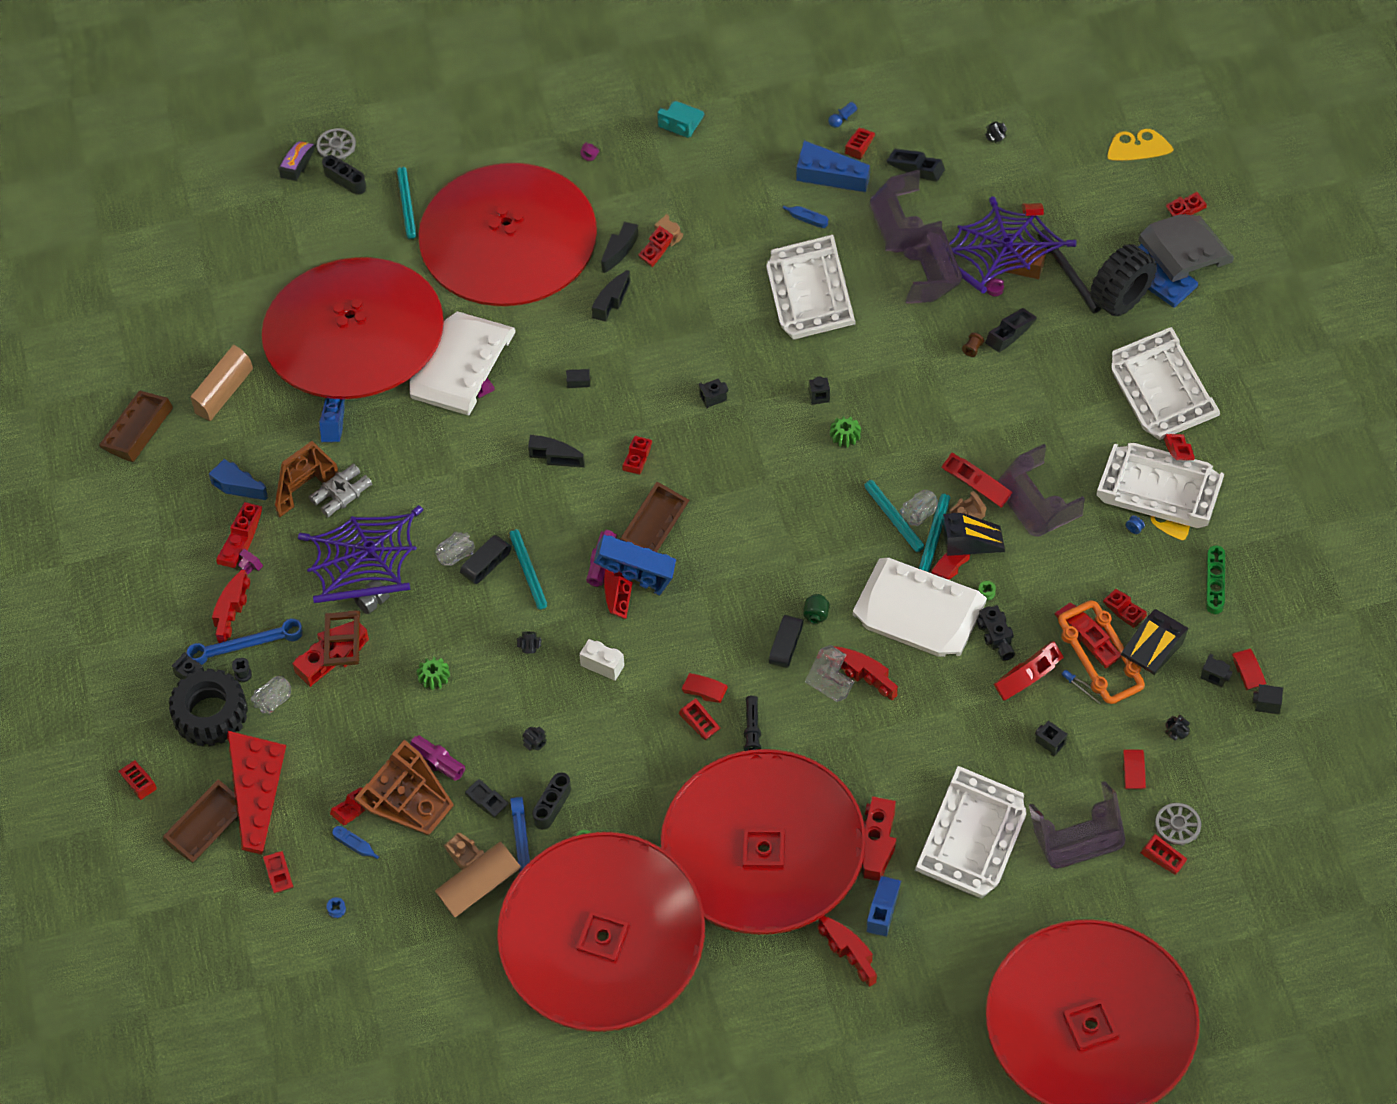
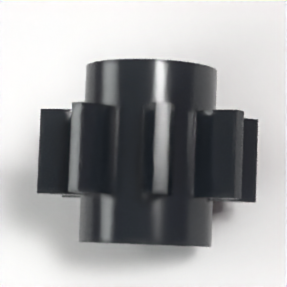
(996, 131)
(529, 642)
(1177, 727)
(534, 738)

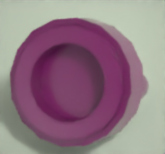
(591, 149)
(995, 287)

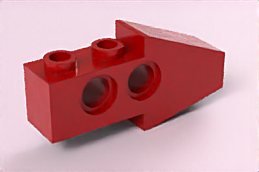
(312, 672)
(879, 851)

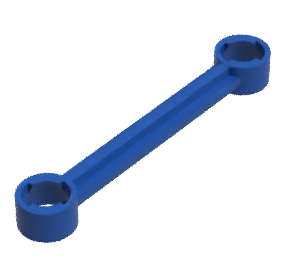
(247, 641)
(520, 831)

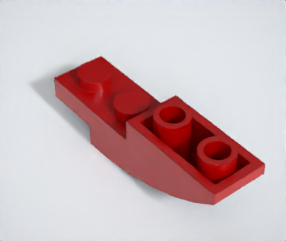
(976, 479)
(241, 535)
(617, 593)
(229, 603)
(1092, 637)
(860, 665)
(1029, 671)
(847, 943)

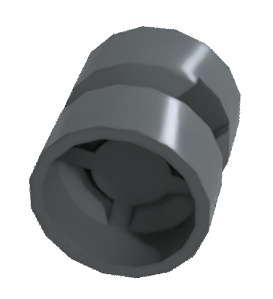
(369, 603)

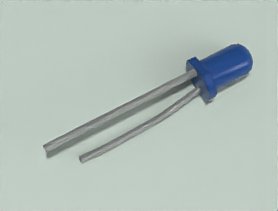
(1070, 677)

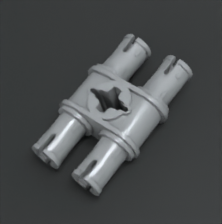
(340, 490)

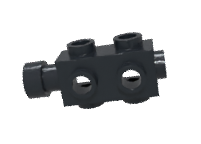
(991, 621)

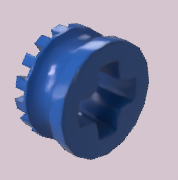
(1135, 525)
(336, 913)

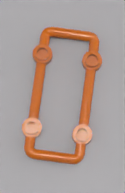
(1099, 683)

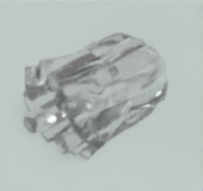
(919, 507)
(454, 548)
(271, 694)

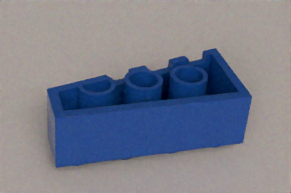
(831, 169)

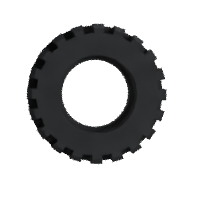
(1123, 280)
(200, 687)

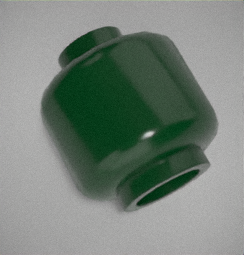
(816, 608)

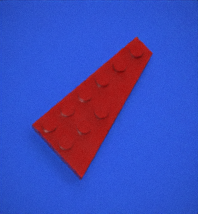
(255, 782)

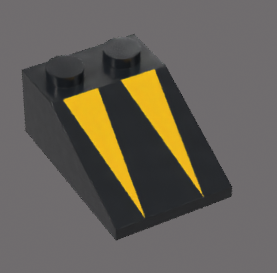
(971, 535)
(1155, 641)

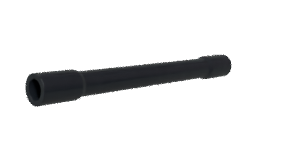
(1072, 275)

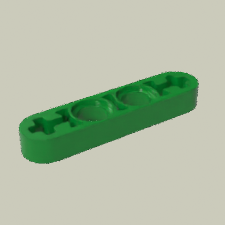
(1212, 579)

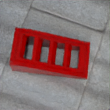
(858, 152)
(694, 704)
(144, 790)
(1168, 850)

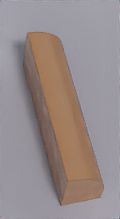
(221, 383)
(477, 879)

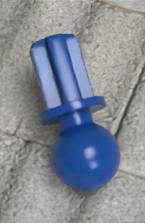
(836, 119)

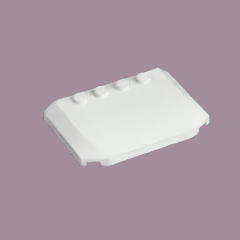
(809, 288)
(460, 362)
(1162, 385)
(1159, 485)
(918, 608)
(973, 833)

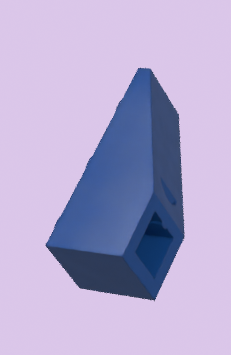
(332, 420)
(233, 481)
(883, 906)

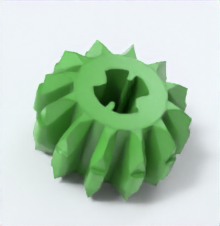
(845, 431)
(433, 673)

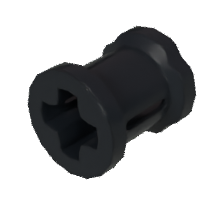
(241, 669)

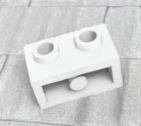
(602, 659)

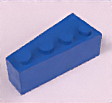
(635, 563)

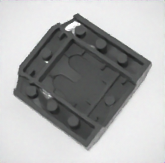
(1184, 245)

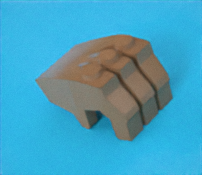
(971, 506)
(462, 850)

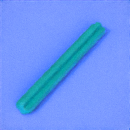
(406, 202)
(894, 516)
(934, 533)
(528, 569)

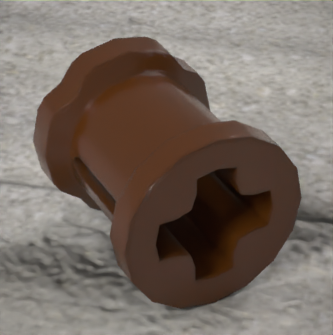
(974, 342)

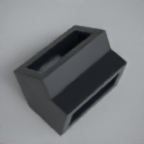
(578, 378)

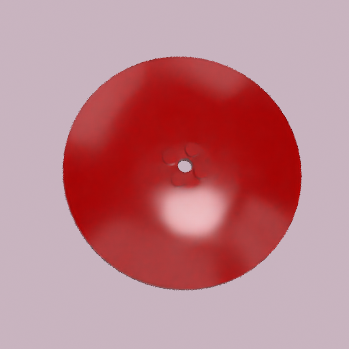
(514, 263)
(340, 357)
(775, 802)
(591, 888)
(1098, 975)

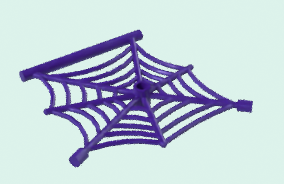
(1006, 243)
(367, 550)

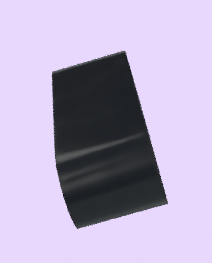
(344, 174)
(485, 559)
(786, 641)
(549, 809)

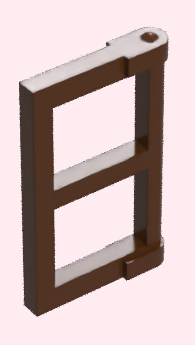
(341, 638)

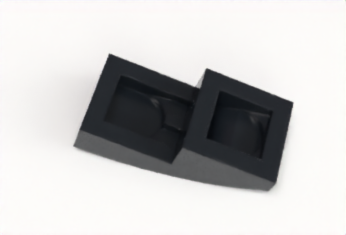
(485, 798)

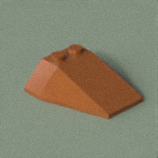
(299, 469)
(406, 792)

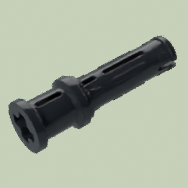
(752, 732)

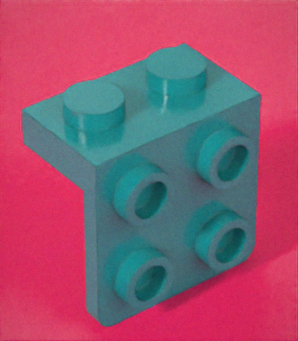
(680, 118)

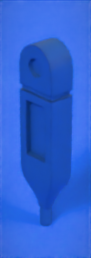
(808, 216)
(353, 842)

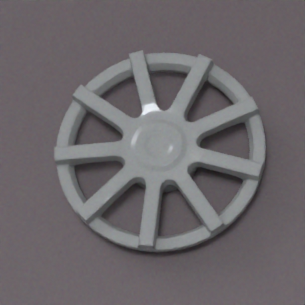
(336, 143)
(1178, 824)

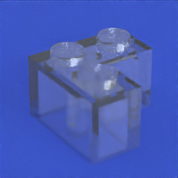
(826, 676)

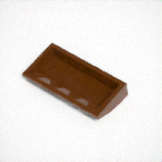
(136, 425)
(655, 518)
(203, 822)

